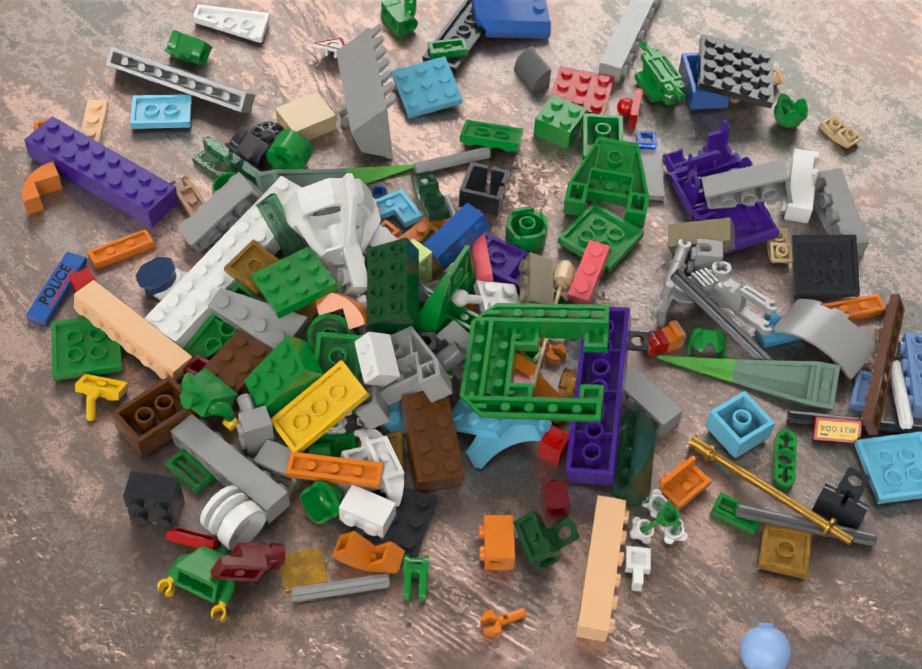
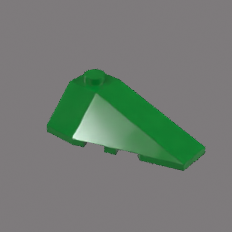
(214, 331)

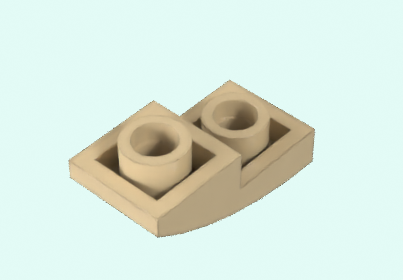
(837, 131)
(779, 248)

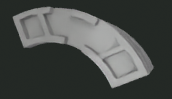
(830, 333)

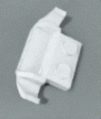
(378, 449)

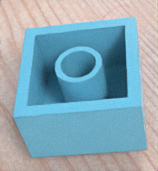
(739, 424)

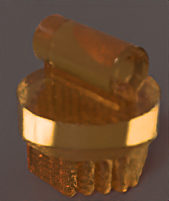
(568, 380)

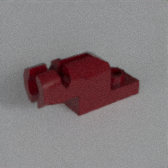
(249, 561)

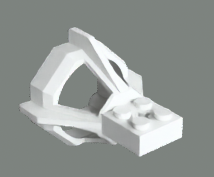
(340, 236)

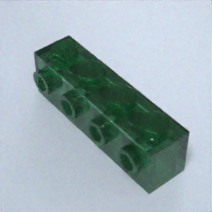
(635, 459)

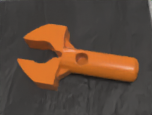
(551, 350)
(500, 620)

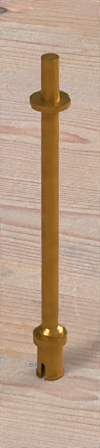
(712, 453)

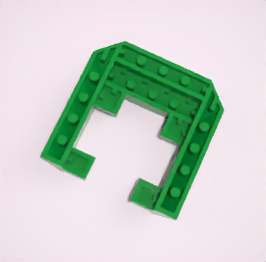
(518, 327)

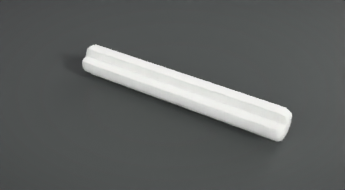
(901, 396)

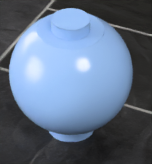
(765, 648)

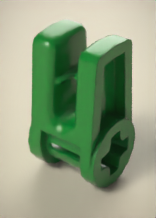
(418, 569)

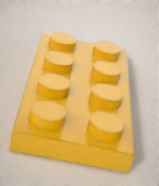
(319, 407)

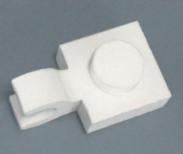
(638, 563)

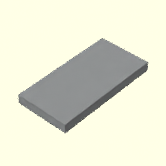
(653, 169)

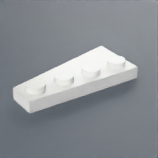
(238, 22)

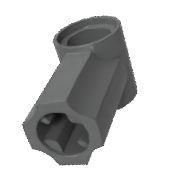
(452, 356)

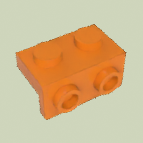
(683, 483)

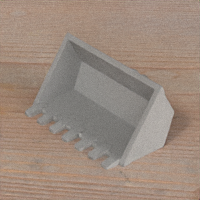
(364, 93)

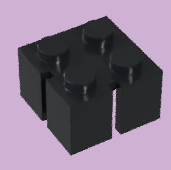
(484, 195)
(154, 499)

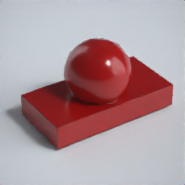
(631, 108)

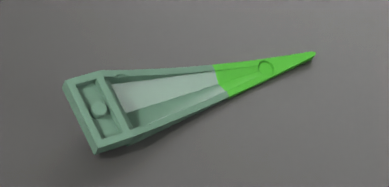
(306, 177)
(796, 381)

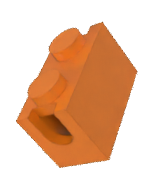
(498, 542)

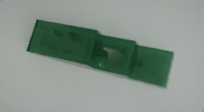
(430, 196)

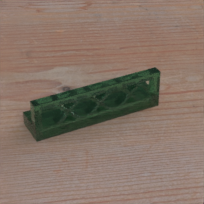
(223, 158)
(274, 216)

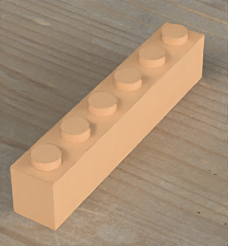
(131, 331)
(601, 569)

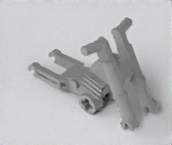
(719, 288)

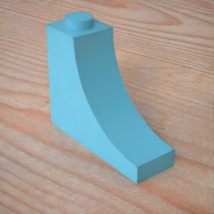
(518, 431)

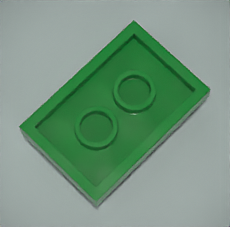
(491, 135)

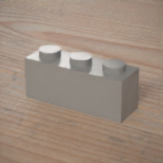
(645, 396)

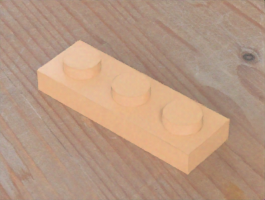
(95, 119)

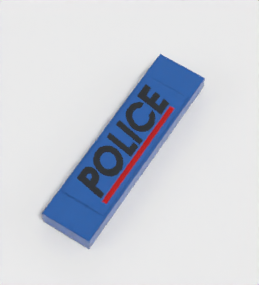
(55, 289)

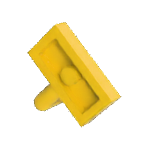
(96, 387)

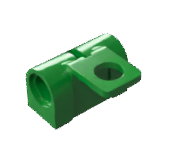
(400, 15)
(188, 48)

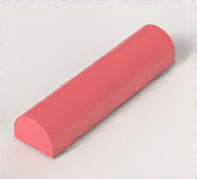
(481, 260)

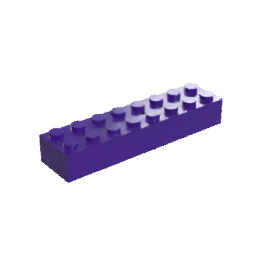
(102, 171)
(596, 444)

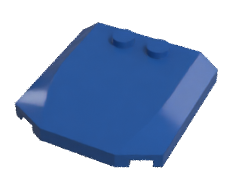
(513, 18)

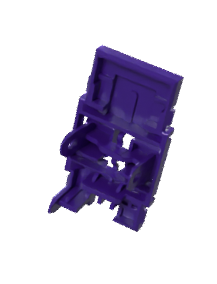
(751, 223)

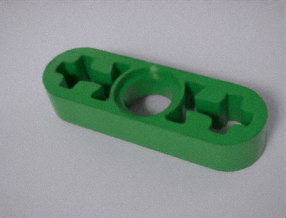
(778, 467)

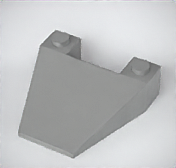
(418, 372)

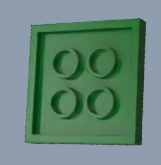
(602, 227)
(294, 282)
(82, 350)

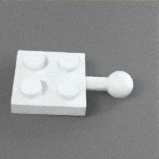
(487, 295)

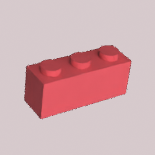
(589, 273)

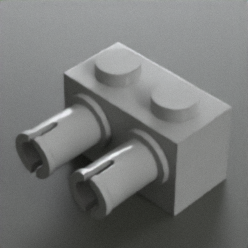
(253, 425)

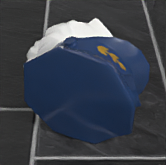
(159, 277)

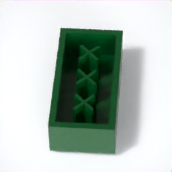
(393, 286)

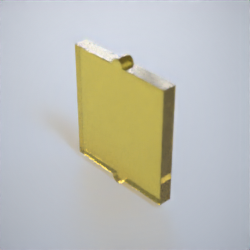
(303, 569)

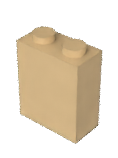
(307, 116)

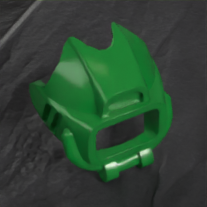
(701, 338)

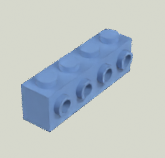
(911, 363)

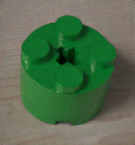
(289, 151)
(527, 229)
(326, 323)

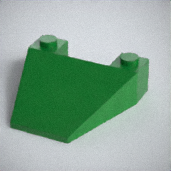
(613, 176)
(459, 276)

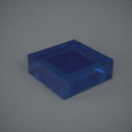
(646, 139)

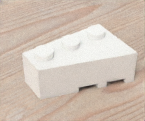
(801, 176)

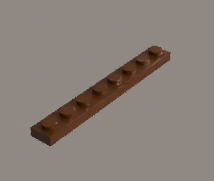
(883, 366)

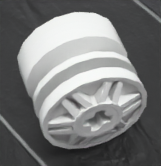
(232, 517)

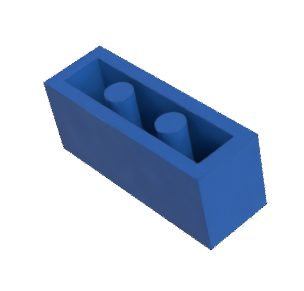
(455, 234)

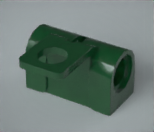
(540, 542)

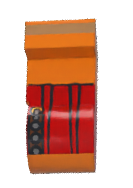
(665, 339)

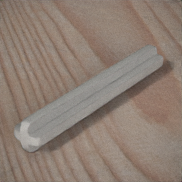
(453, 160)
(340, 587)

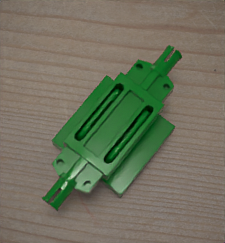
(659, 77)

